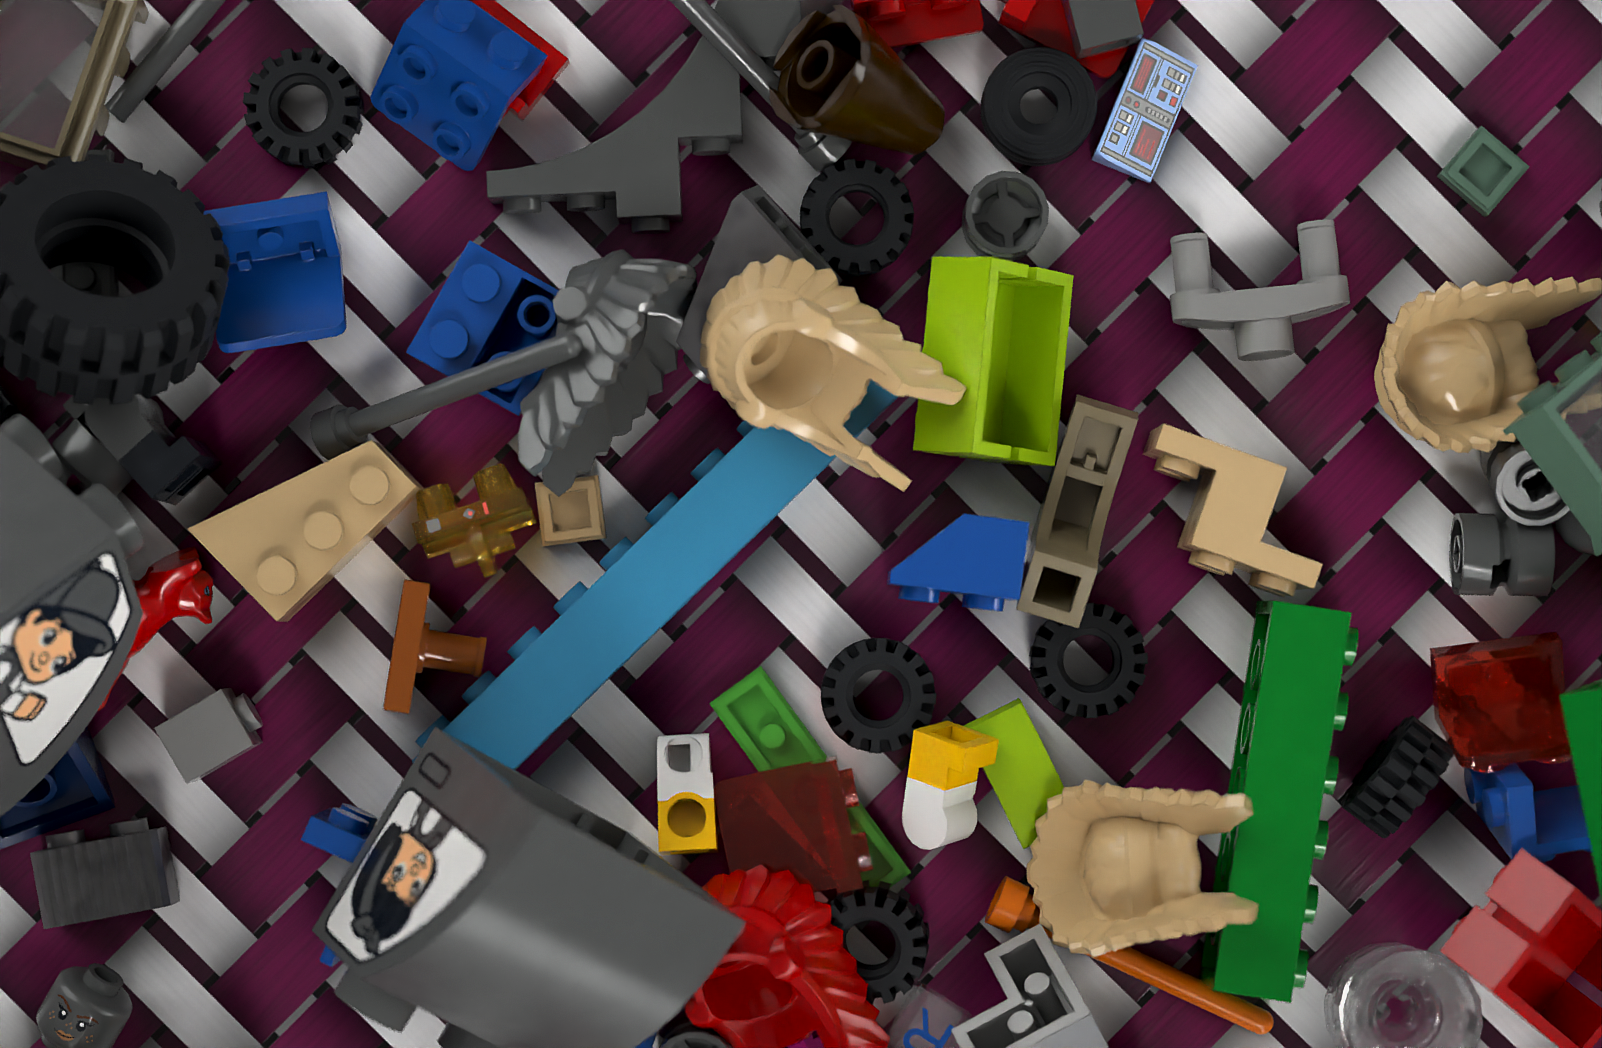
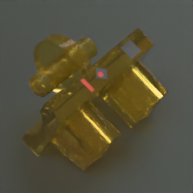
(476, 529)

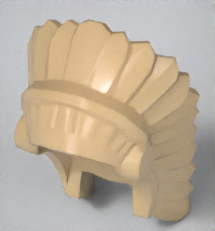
(800, 358)
(1464, 358)
(1128, 866)

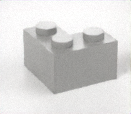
(1041, 1001)

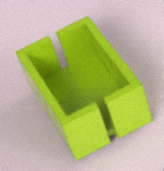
(1006, 341)

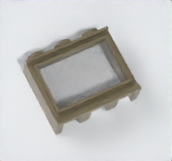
(59, 73)

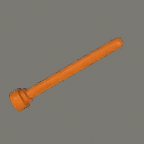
(1015, 909)

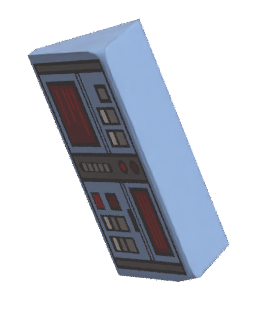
(1144, 111)

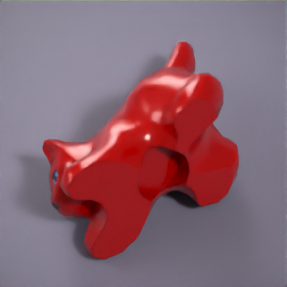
(170, 590)

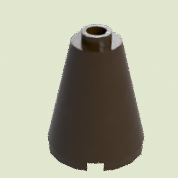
(853, 86)

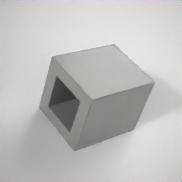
(210, 733)

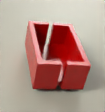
(1529, 946)

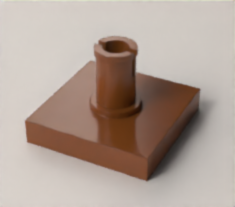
(421, 648)

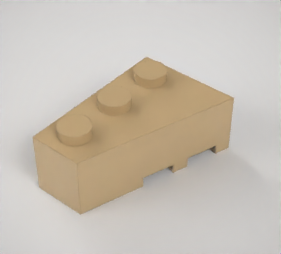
(308, 527)

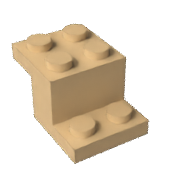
(1230, 511)

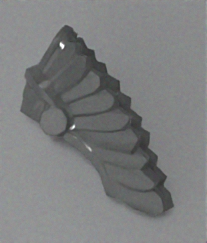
(629, 330)

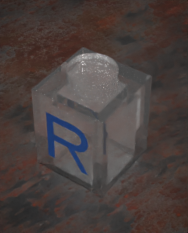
(926, 1020)

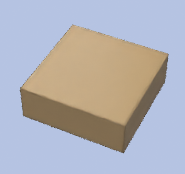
(573, 515)

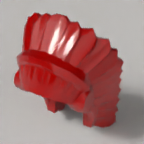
(783, 971)

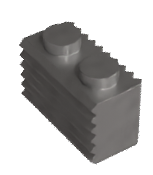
(104, 875)

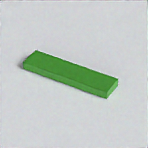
(777, 738)

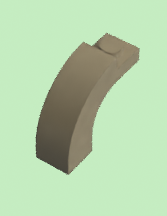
(1075, 511)

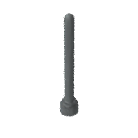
(815, 148)
(344, 428)

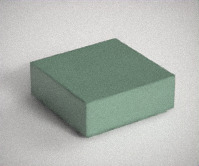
(1483, 171)

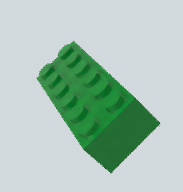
(1284, 769)

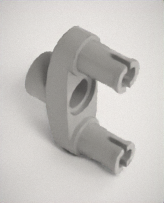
(1264, 314)

